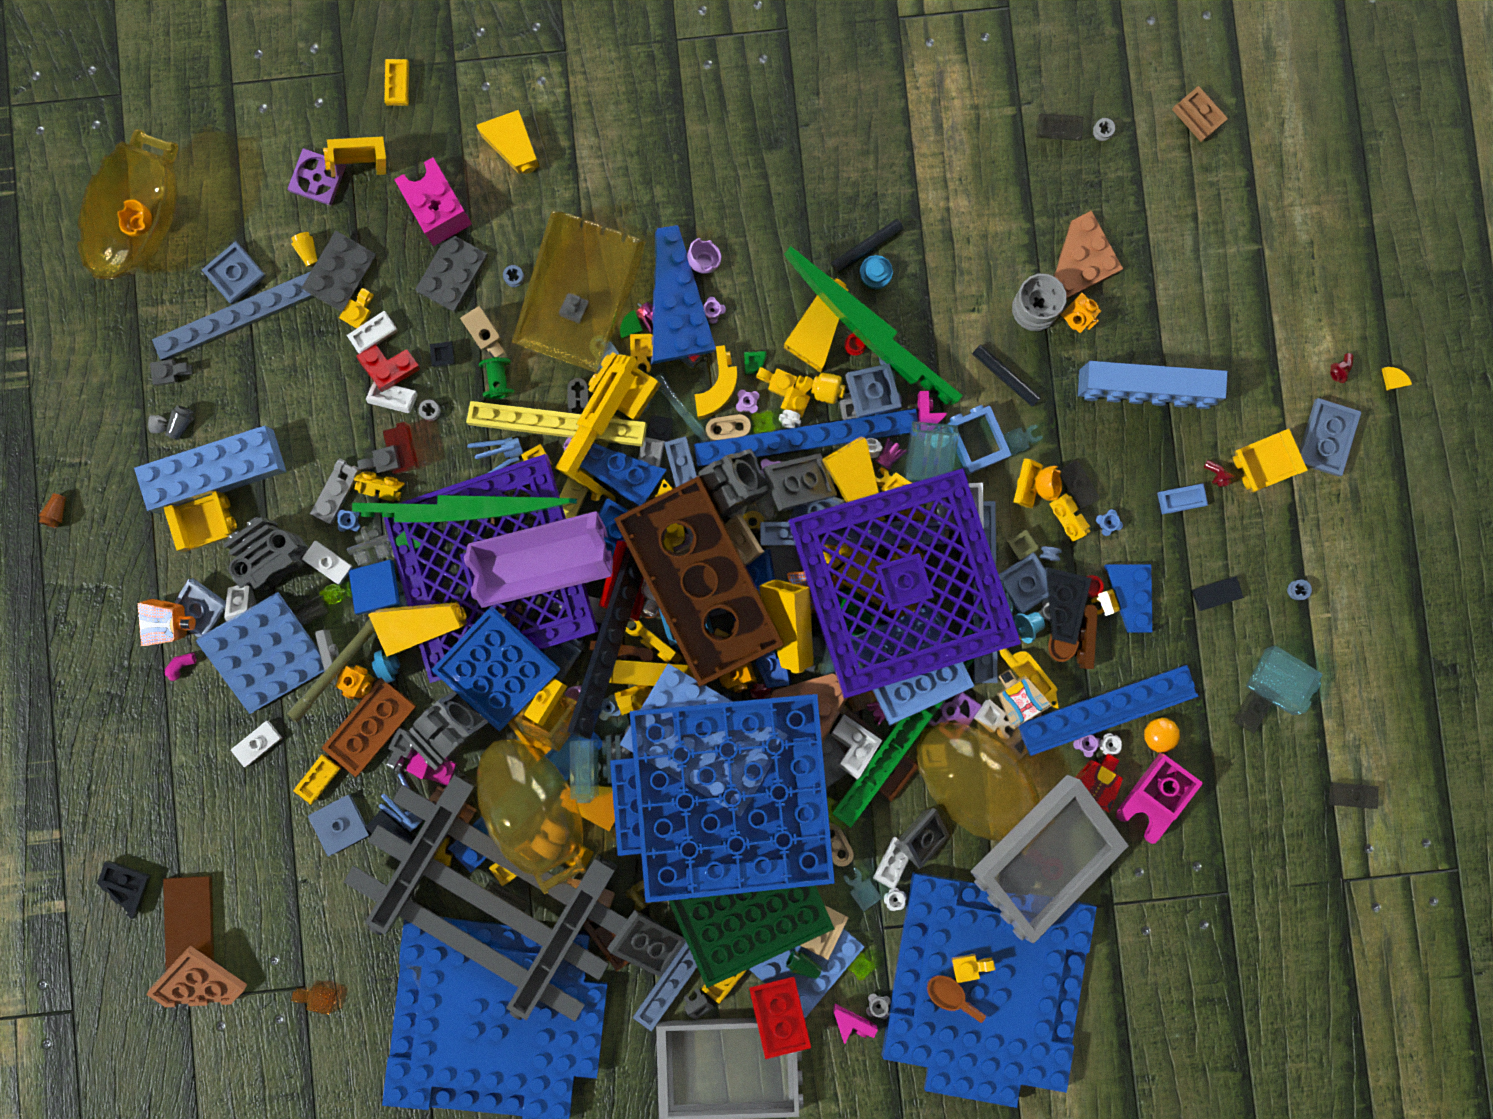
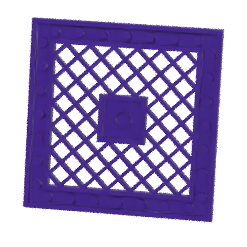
(415, 581)
(904, 582)

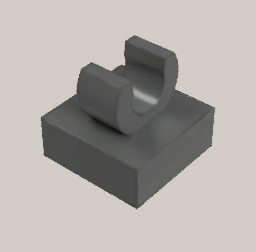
(574, 308)
(699, 1006)

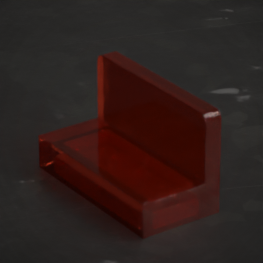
(402, 439)

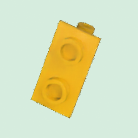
(369, 483)
(1074, 526)

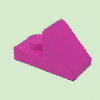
(925, 405)
(420, 769)
(848, 1020)

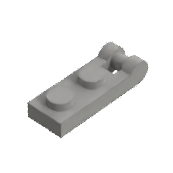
(335, 492)

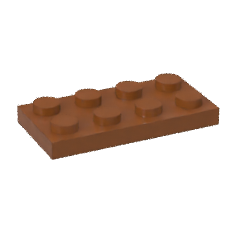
(369, 727)

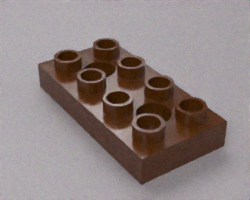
(699, 581)

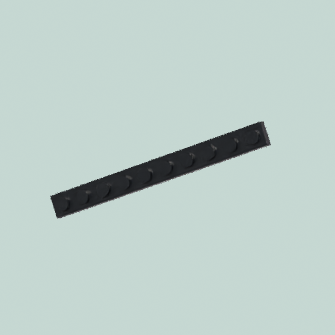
(606, 648)

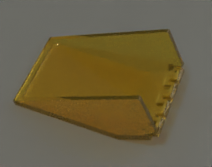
(584, 265)

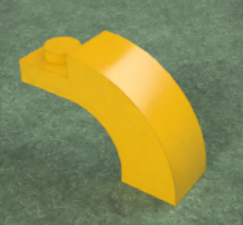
(720, 394)

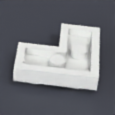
(861, 745)

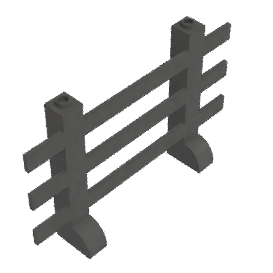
(419, 861)

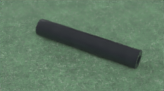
(867, 246)
(1006, 375)

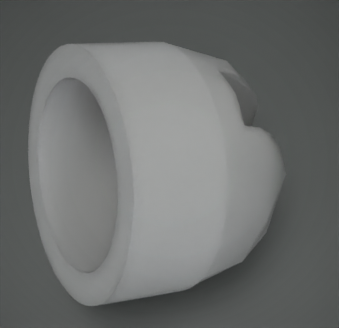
(156, 424)

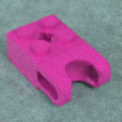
(434, 204)
(1158, 804)

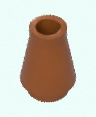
(53, 511)

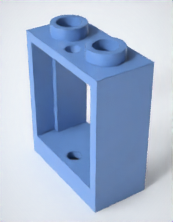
(1004, 453)

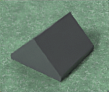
(923, 837)

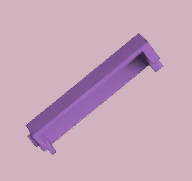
(539, 559)

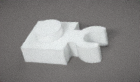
(992, 718)

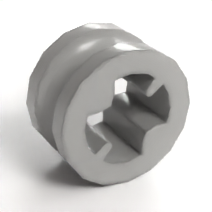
(1106, 122)
(433, 417)

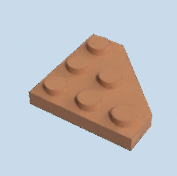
(1085, 256)
(829, 698)
(196, 982)

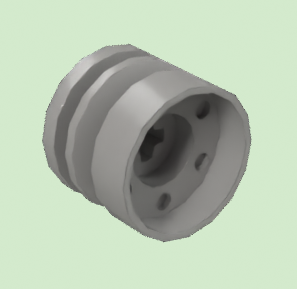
(1042, 291)

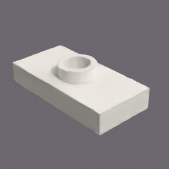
(372, 332)
(392, 398)
(327, 562)
(256, 744)
(891, 866)

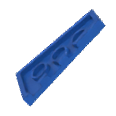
(622, 473)

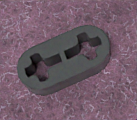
(572, 396)

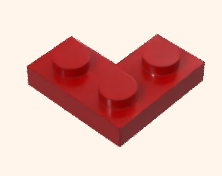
(387, 372)

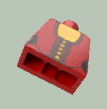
(1101, 781)

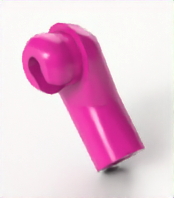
(177, 663)

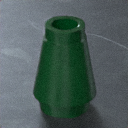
(803, 965)

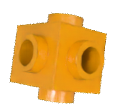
(1081, 313)
(739, 678)
(354, 682)

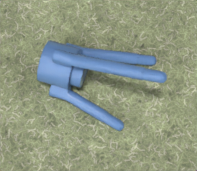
(510, 449)
(406, 819)

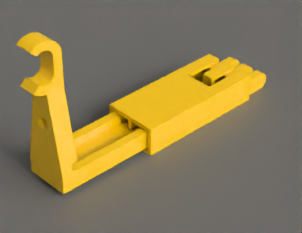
(595, 421)

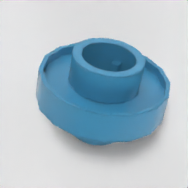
(876, 272)
(385, 666)

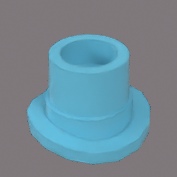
(1028, 626)

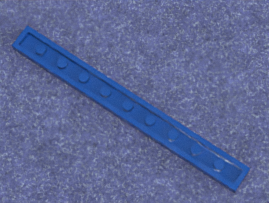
(808, 437)

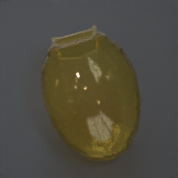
(126, 176)
(975, 779)
(529, 811)

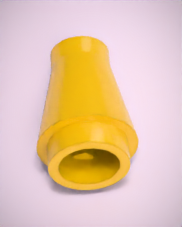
(305, 247)

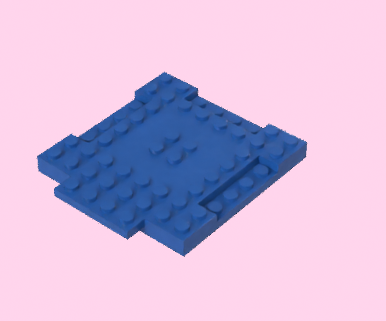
(707, 850)
(1026, 999)
(464, 1048)

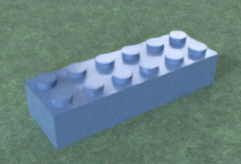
(1152, 384)
(210, 468)

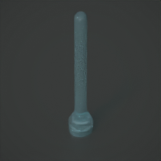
(681, 409)

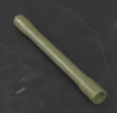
(304, 703)

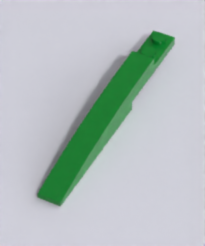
(870, 329)
(462, 508)
(886, 761)

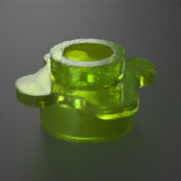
(767, 417)
(332, 593)
(861, 973)

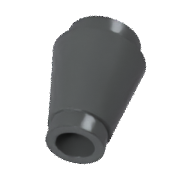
(179, 421)

